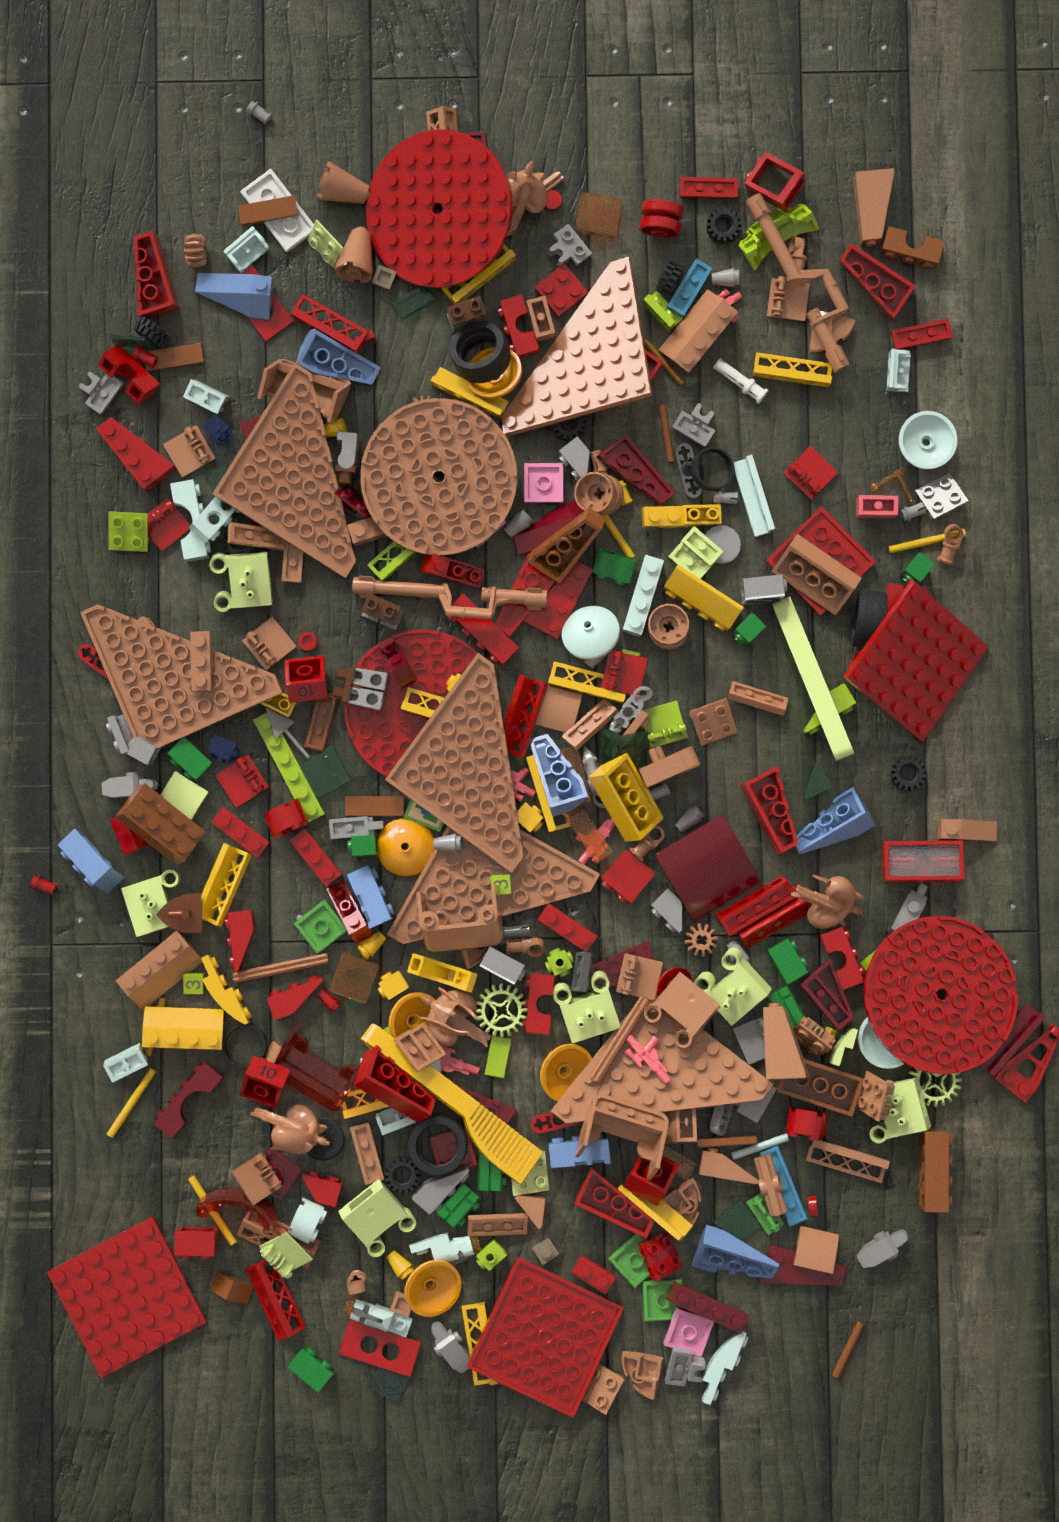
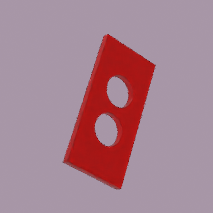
(279, 319)
(407, 1348)

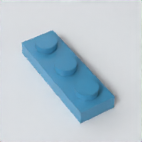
(689, 288)

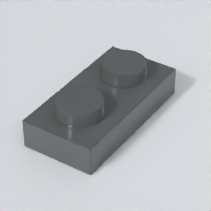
(581, 972)

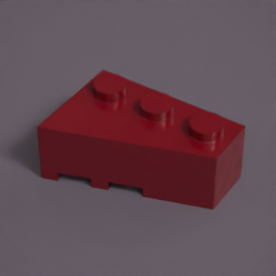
(827, 994)

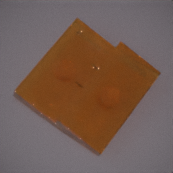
(598, 214)
(354, 977)

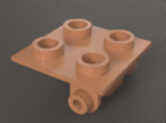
(788, 299)
(189, 451)
(269, 643)
(713, 721)
(639, 976)
(814, 1043)
(873, 1096)
(257, 1178)
(603, 1389)

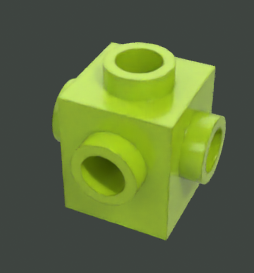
(558, 954)

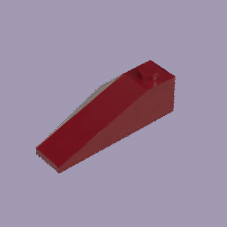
(546, 527)

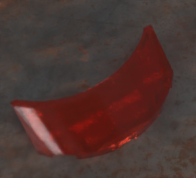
(237, 1198)

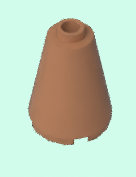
(341, 186)
(356, 257)

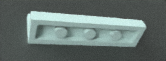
(753, 497)

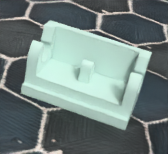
(246, 249)
(898, 370)
(206, 396)
(125, 1062)
(392, 1120)

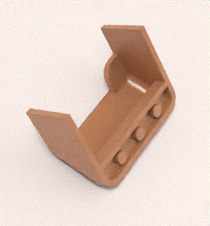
(329, 390)
(484, 933)
(628, 1122)

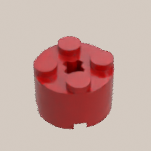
(286, 818)
(806, 1122)

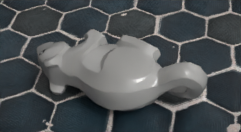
(630, 709)
(590, 765)

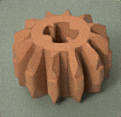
(195, 250)
(700, 946)

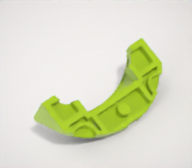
(789, 224)

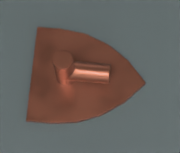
(183, 913)

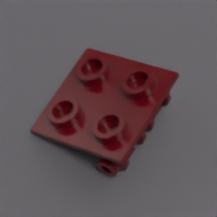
(350, 497)

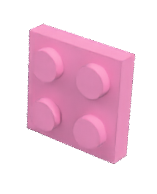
(543, 482)
(688, 1331)

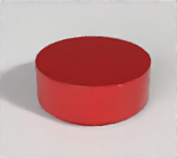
(554, 200)
(308, 641)
(813, 1205)

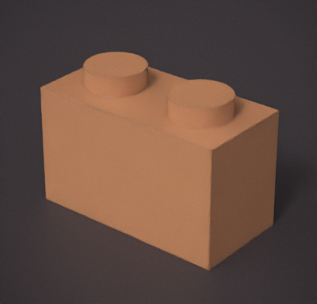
(540, 318)

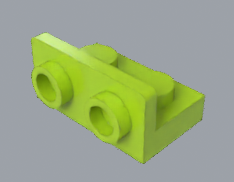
(657, 307)

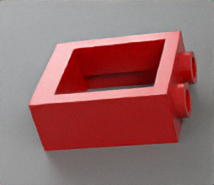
(788, 193)

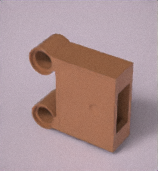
(665, 768)
(686, 1005)

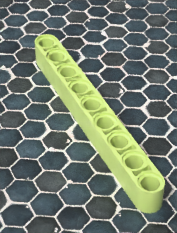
(813, 678)

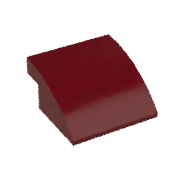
(707, 868)

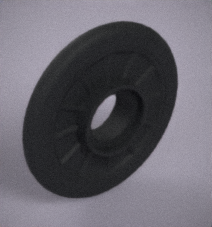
(335, 1137)

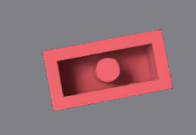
(877, 506)

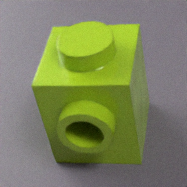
(490, 1255)

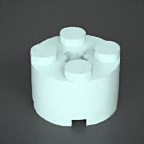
(306, 1221)

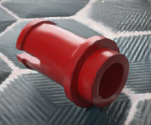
(144, 356)
(43, 885)
(328, 1000)

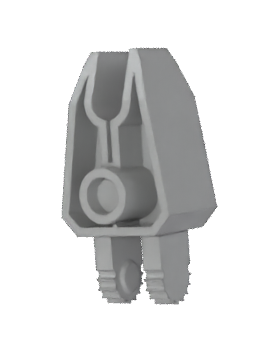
(124, 786)
(881, 1248)
(450, 1347)

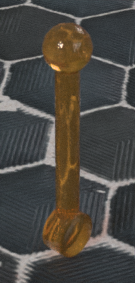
(897, 473)
(874, 486)

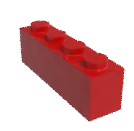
(487, 634)

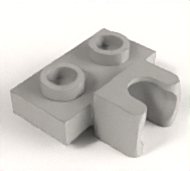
(569, 247)
(101, 392)
(695, 426)
(684, 1366)

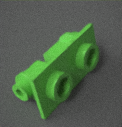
(759, 1208)

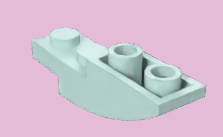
(725, 1357)

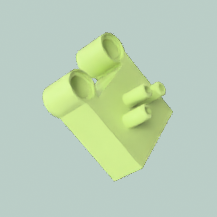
(248, 580)
(146, 900)
(738, 990)
(590, 1012)
(906, 1112)
(373, 1214)

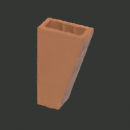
(872, 199)
(782, 1049)

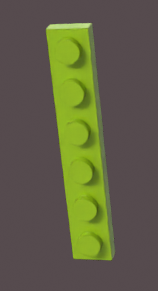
(289, 768)

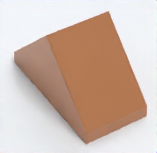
(533, 1207)

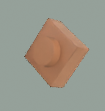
(399, 1304)

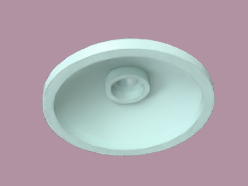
(930, 427)
(591, 641)
(873, 1049)

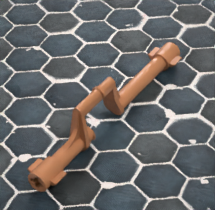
(821, 324)
(532, 598)

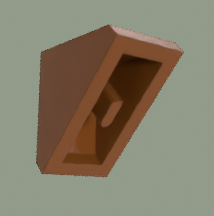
(232, 1288)

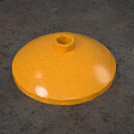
(506, 381)
(408, 861)
(408, 1007)
(572, 1059)
(437, 1295)

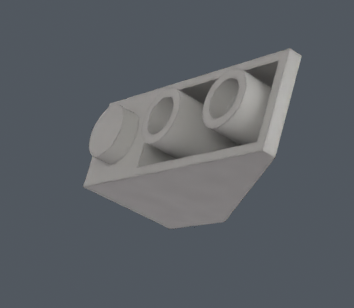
(435, 1189)

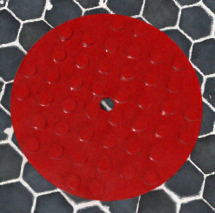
(475, 214)
(387, 734)
(904, 1004)

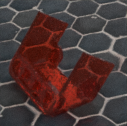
(314, 1075)

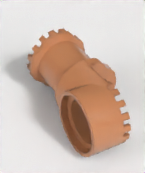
(796, 249)
(950, 545)
(646, 844)
(524, 945)
(357, 1286)

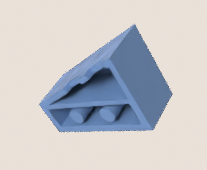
(89, 862)
(371, 896)
(563, 1152)

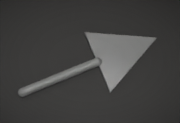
(279, 725)

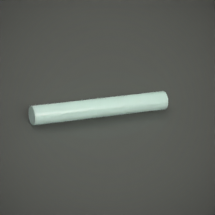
(760, 1146)

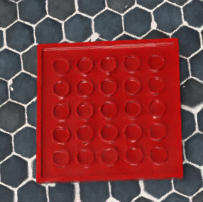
(916, 661)
(127, 1297)
(545, 1337)

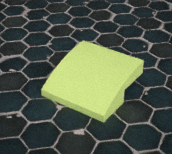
(696, 553)
(184, 795)
(847, 1040)

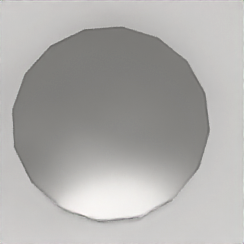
(727, 541)

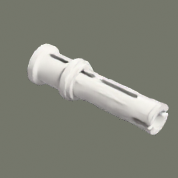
(748, 386)

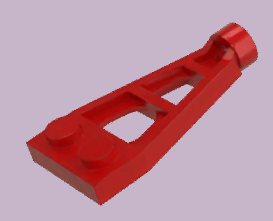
(1014, 1081)

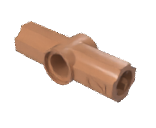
(770, 1185)

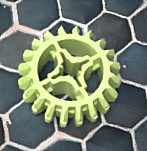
(491, 1024)
(944, 1093)

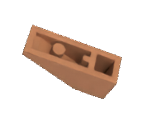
(365, 531)
(967, 830)
(718, 1165)

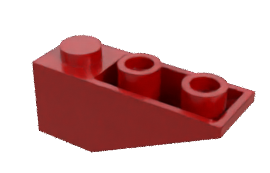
(451, 570)
(349, 912)
(241, 933)
(290, 1001)

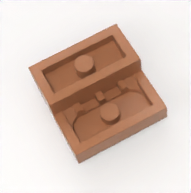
(559, 708)
(420, 1047)
(816, 1249)

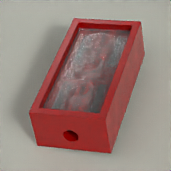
(922, 862)

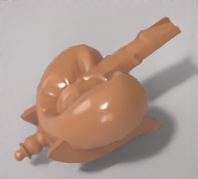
(527, 193)
(830, 908)
(449, 1014)
(296, 1131)

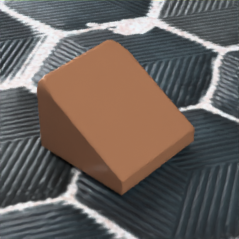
(272, 1052)

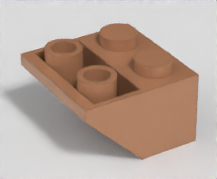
(681, 1127)

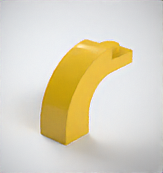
(442, 972)

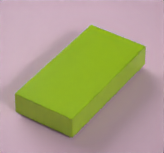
(497, 1056)

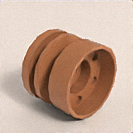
(590, 487)
(662, 617)

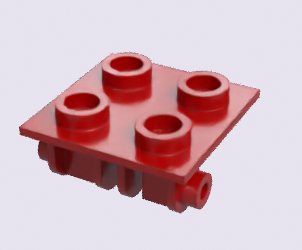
(810, 473)
(166, 524)
(623, 672)
(242, 780)
(660, 1256)

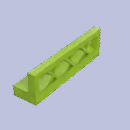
(395, 563)

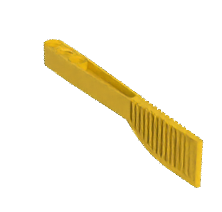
(490, 1134)

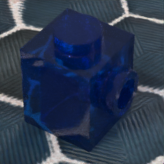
(217, 429)
(223, 749)

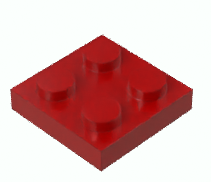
(561, 290)

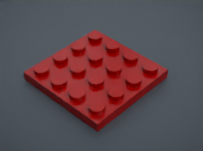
(832, 539)

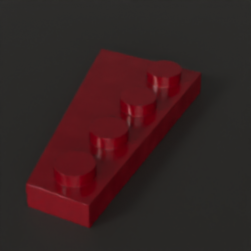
(791, 1274)

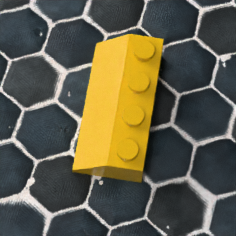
(703, 598)
(626, 798)
(183, 1028)

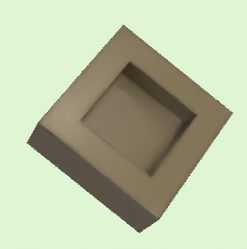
(384, 278)
(545, 1250)

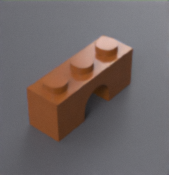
(895, 246)

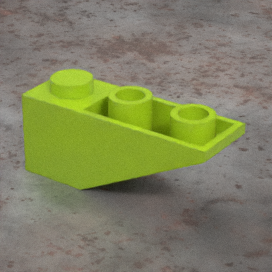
(843, 702)

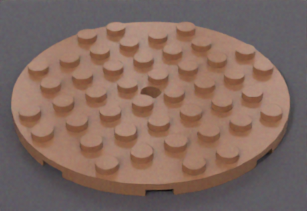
(433, 514)

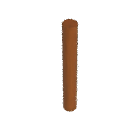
(666, 433)
(848, 1349)

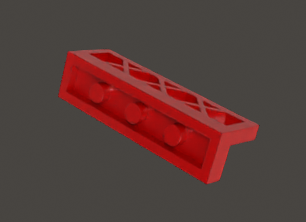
(313, 323)
(518, 715)
(755, 905)
(774, 921)
(277, 1317)

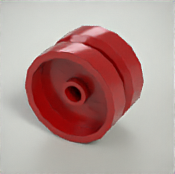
(661, 218)

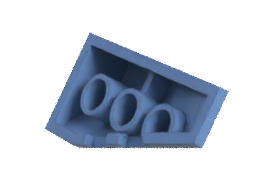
(239, 292)
(329, 358)
(560, 781)
(841, 821)
(725, 1252)

